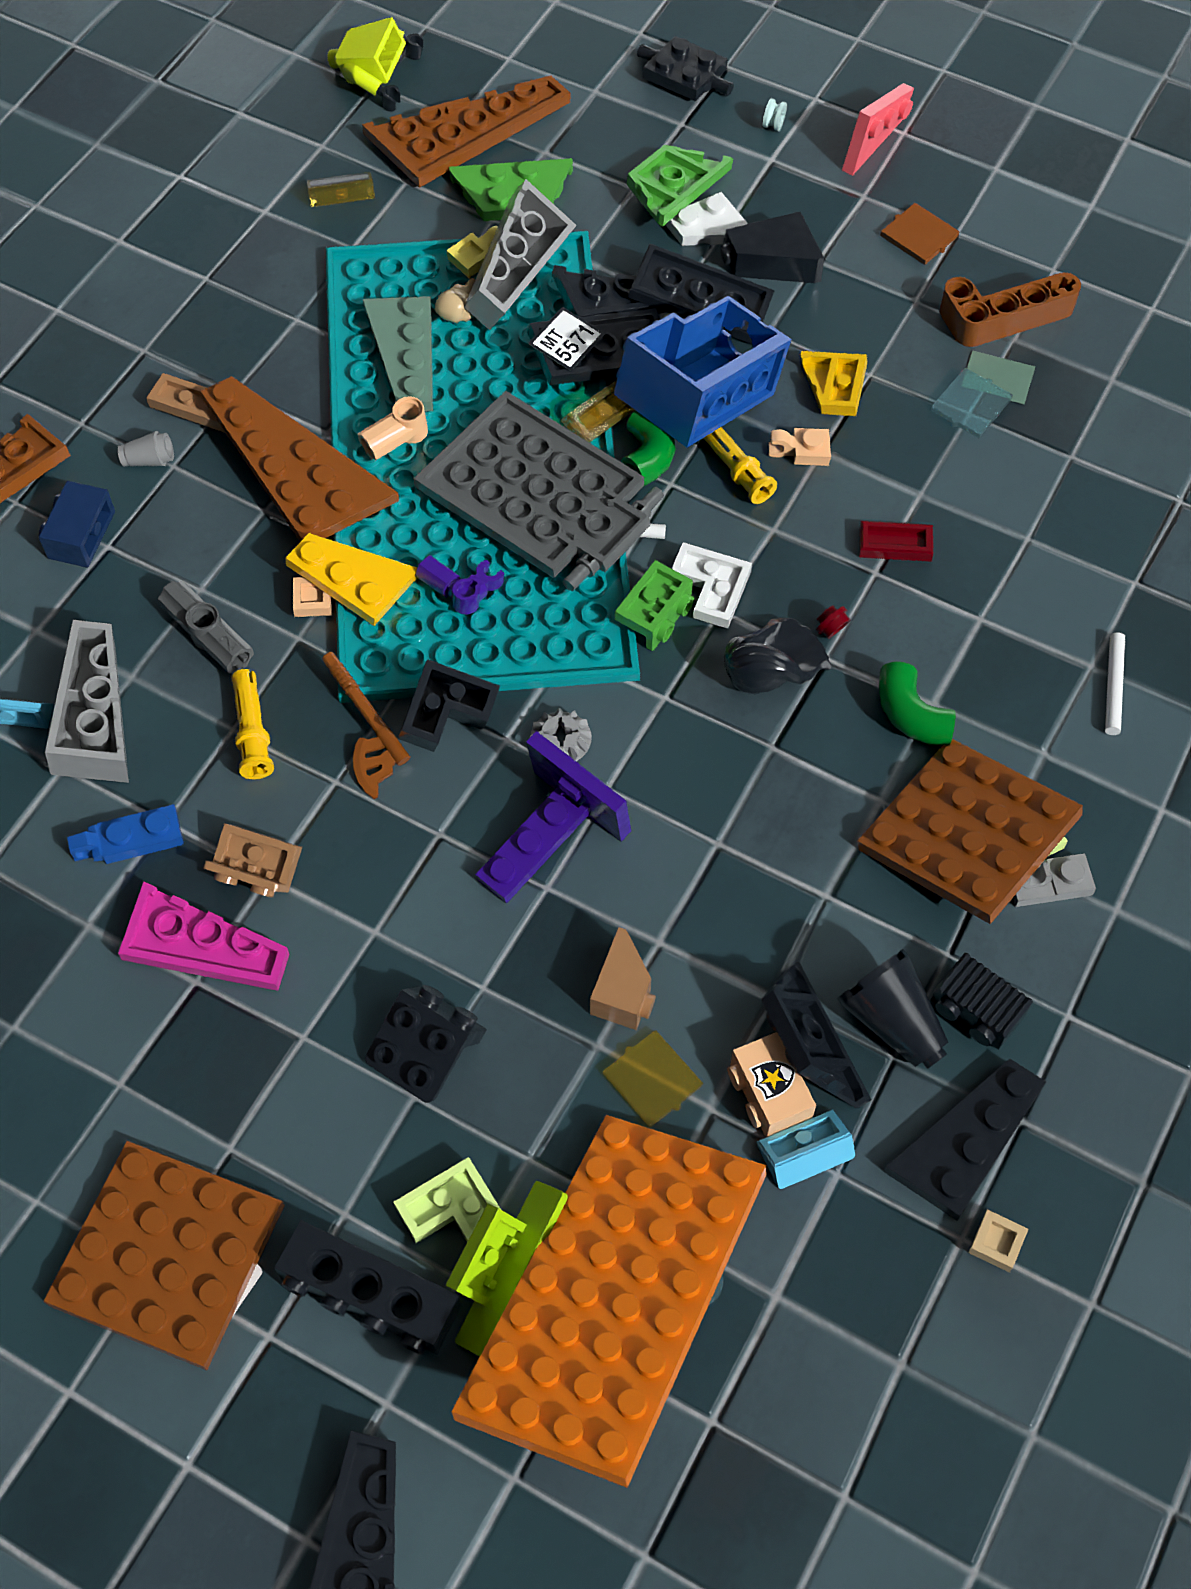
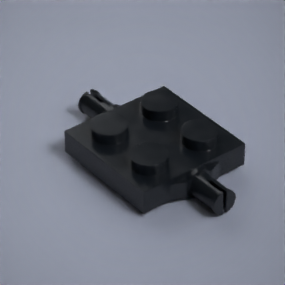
(685, 68)

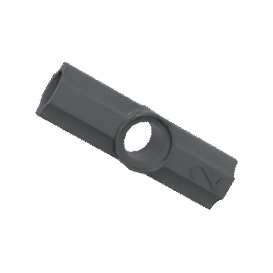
(217, 637)

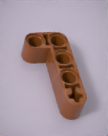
(1008, 312)

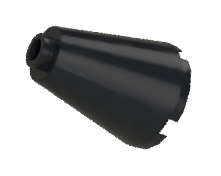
(898, 1010)

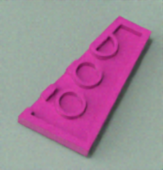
(185, 939)

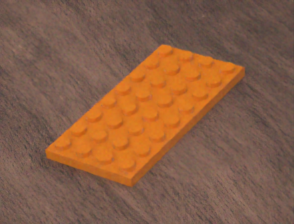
(612, 1300)

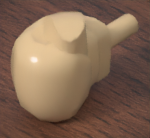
(452, 302)

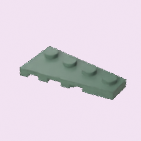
(404, 344)

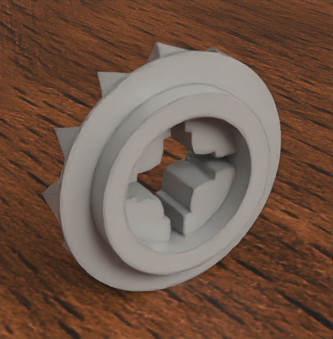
(578, 731)

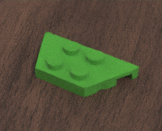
(674, 179)
(492, 185)

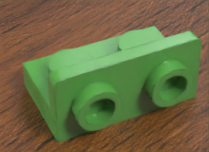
(656, 603)

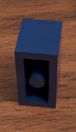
(76, 524)

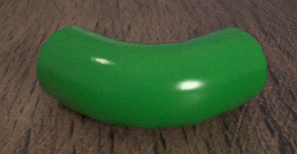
(655, 451)
(908, 711)

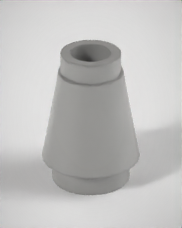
(148, 450)

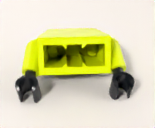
(370, 56)

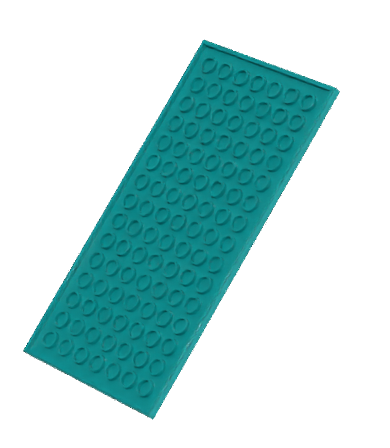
(531, 626)

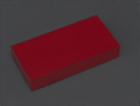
(896, 541)

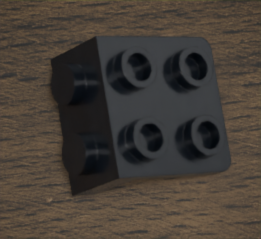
(422, 1041)

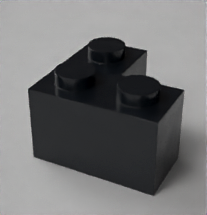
(444, 695)

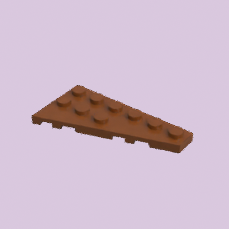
(463, 128)
(301, 473)

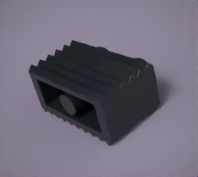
(980, 1002)

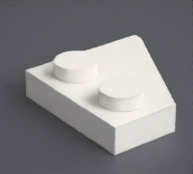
(705, 221)

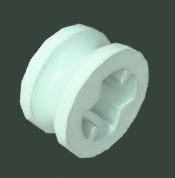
(774, 114)

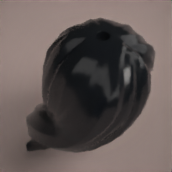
(773, 656)

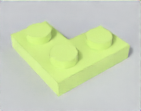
(451, 1196)

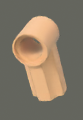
(403, 425)

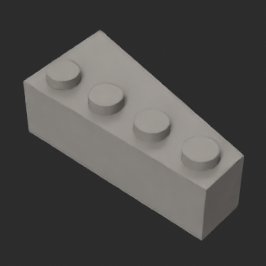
(521, 246)
(87, 714)

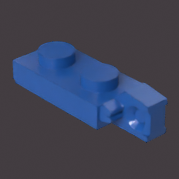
(128, 836)

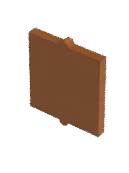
(919, 233)

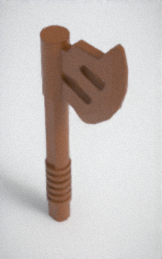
(394, 753)

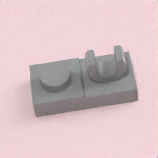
(1056, 881)

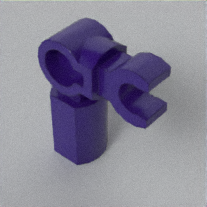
(464, 592)

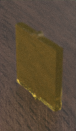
(652, 1078)

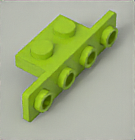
(497, 1259)

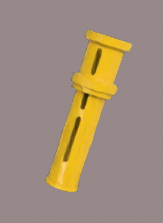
(743, 467)
(252, 737)

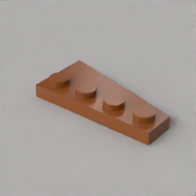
(27, 456)

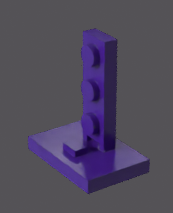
(573, 800)

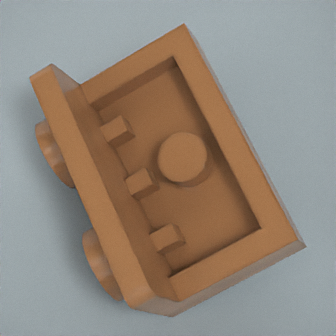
(255, 860)

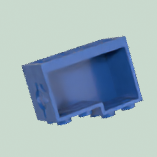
(692, 376)

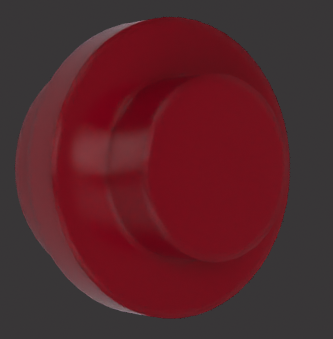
(832, 621)

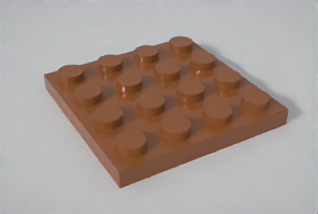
(970, 829)
(165, 1254)

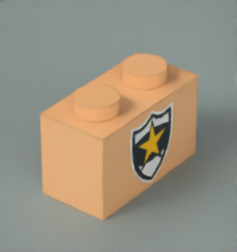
(771, 1085)

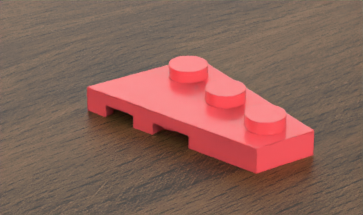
(876, 124)

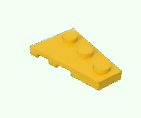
(351, 575)

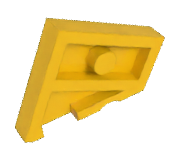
(835, 380)

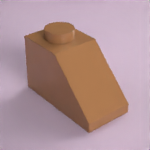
(623, 985)

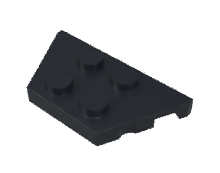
(811, 1038)

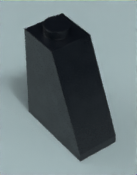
(774, 250)

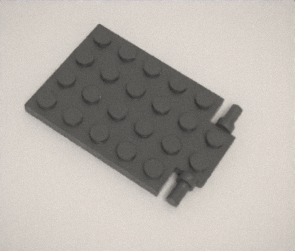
(540, 490)

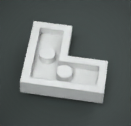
(720, 579)

